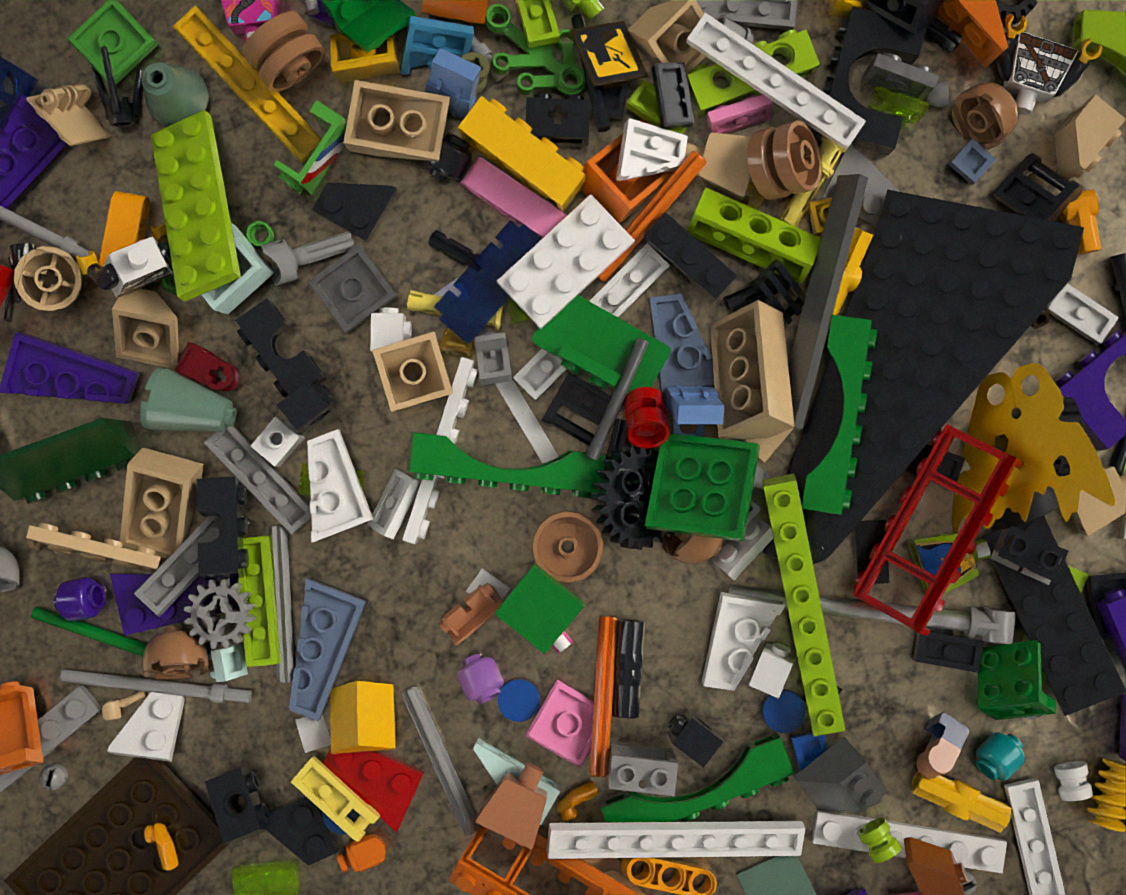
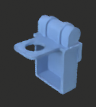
(454, 78)
(693, 406)

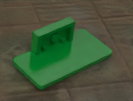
(599, 345)

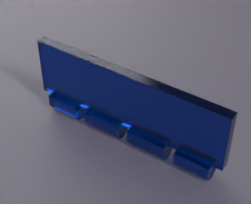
(479, 292)

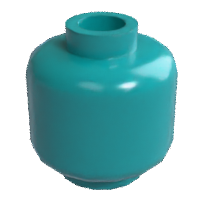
(1000, 756)

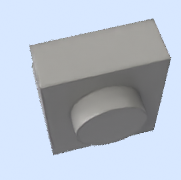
(493, 358)

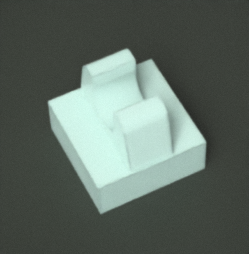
(228, 663)

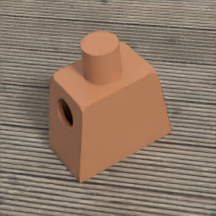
(515, 806)

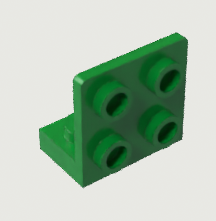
(368, 21)
(1012, 682)

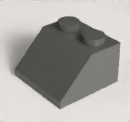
(841, 780)

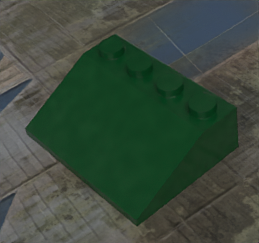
(67, 458)

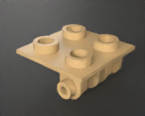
(67, 114)

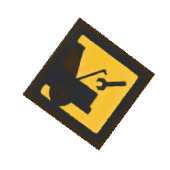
(608, 54)

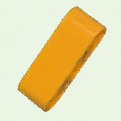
(125, 222)
(680, 883)

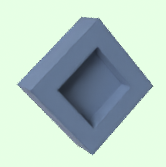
(972, 161)

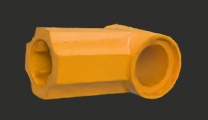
(1083, 214)

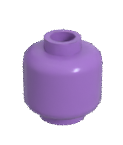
(480, 679)

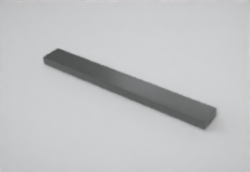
(823, 290)

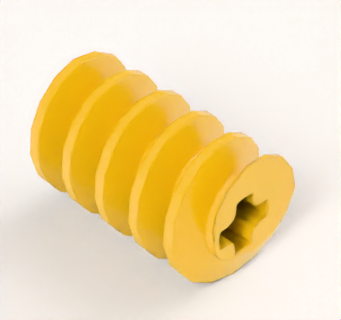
(1112, 798)

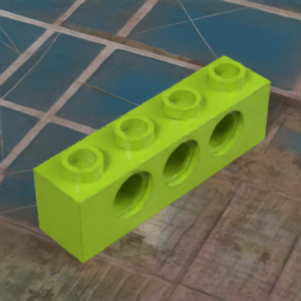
(706, 96)
(753, 234)

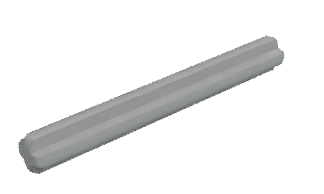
(281, 578)
(440, 760)

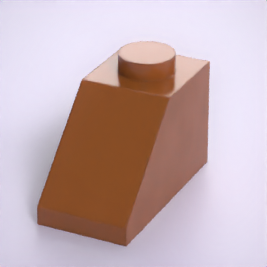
(934, 868)

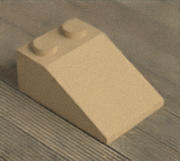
(395, 122)
(159, 501)

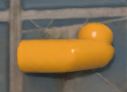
(575, 797)
(164, 843)

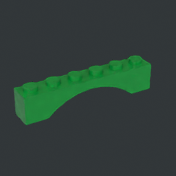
(849, 347)
(440, 456)
(758, 765)

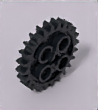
(633, 497)

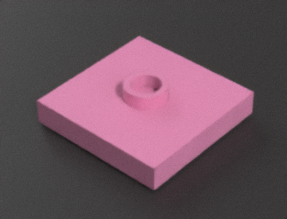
(564, 724)

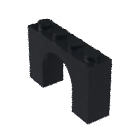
(863, 36)

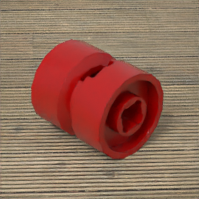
(646, 417)

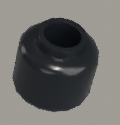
(453, 158)

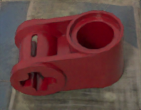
(204, 367)

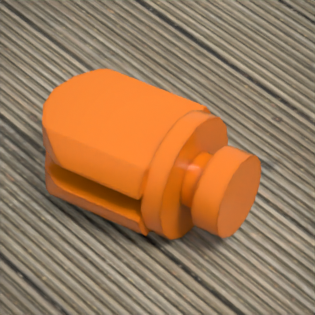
(363, 854)

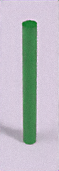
(88, 631)

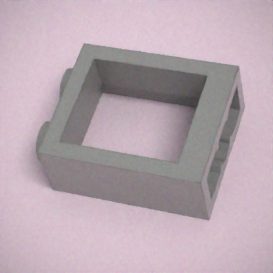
(635, 763)

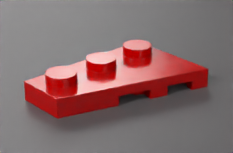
(378, 781)

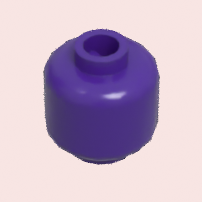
(79, 599)

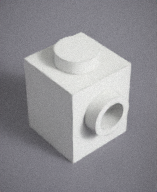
(389, 328)
(277, 441)
(772, 669)

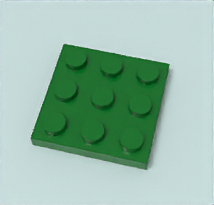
(703, 487)

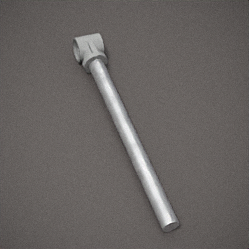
(990, 624)

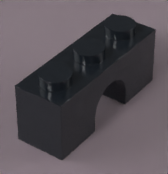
(693, 259)
(262, 328)
(225, 555)

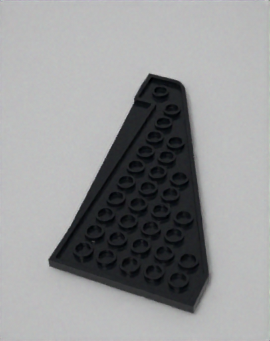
(948, 301)

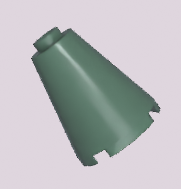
(173, 92)
(184, 405)

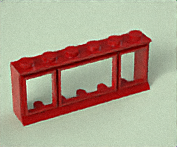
(963, 543)

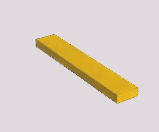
(246, 83)

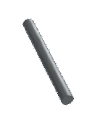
(617, 399)

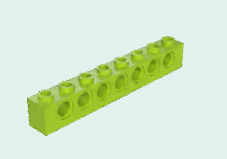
(803, 604)

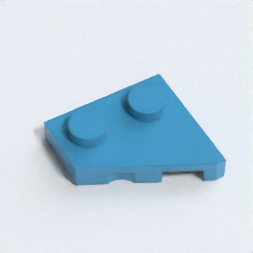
(426, 38)

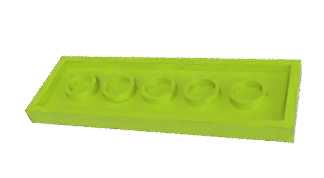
(195, 206)

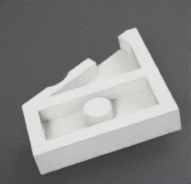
(649, 150)
(151, 729)

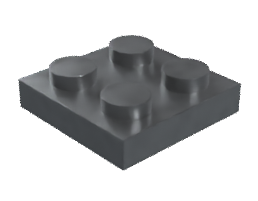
(900, 77)
(352, 288)

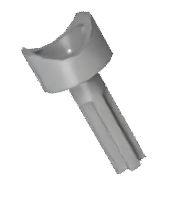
(287, 260)

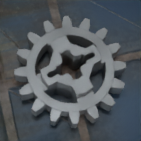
(218, 626)

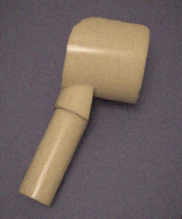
(111, 709)

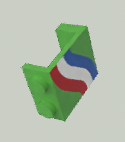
(323, 155)

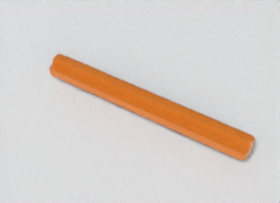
(658, 205)
(603, 696)

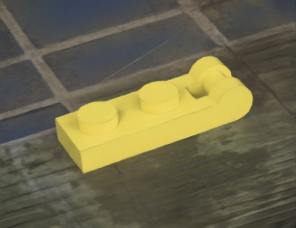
(334, 798)

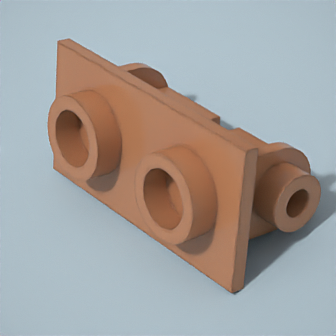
(463, 622)

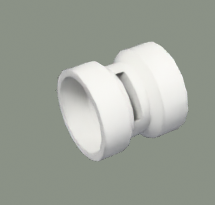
(1073, 781)

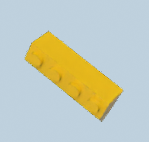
(521, 153)

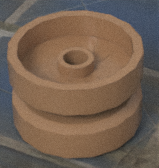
(283, 51)
(784, 160)
(586, 552)

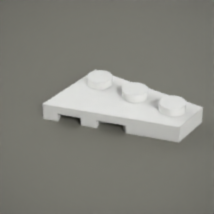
(335, 489)
(735, 636)

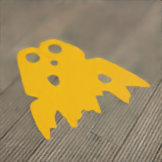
(1037, 442)

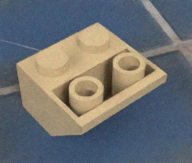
(1086, 135)

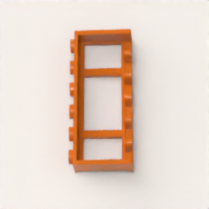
(479, 880)

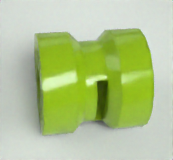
(879, 840)

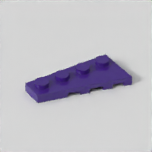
(25, 149)
(56, 371)
(138, 617)

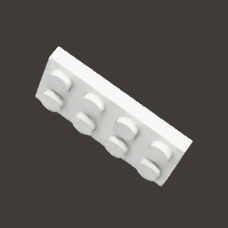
(565, 261)

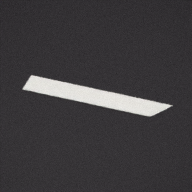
(527, 421)

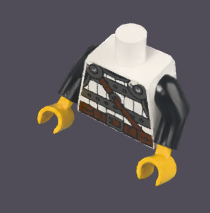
(1039, 67)
(131, 266)

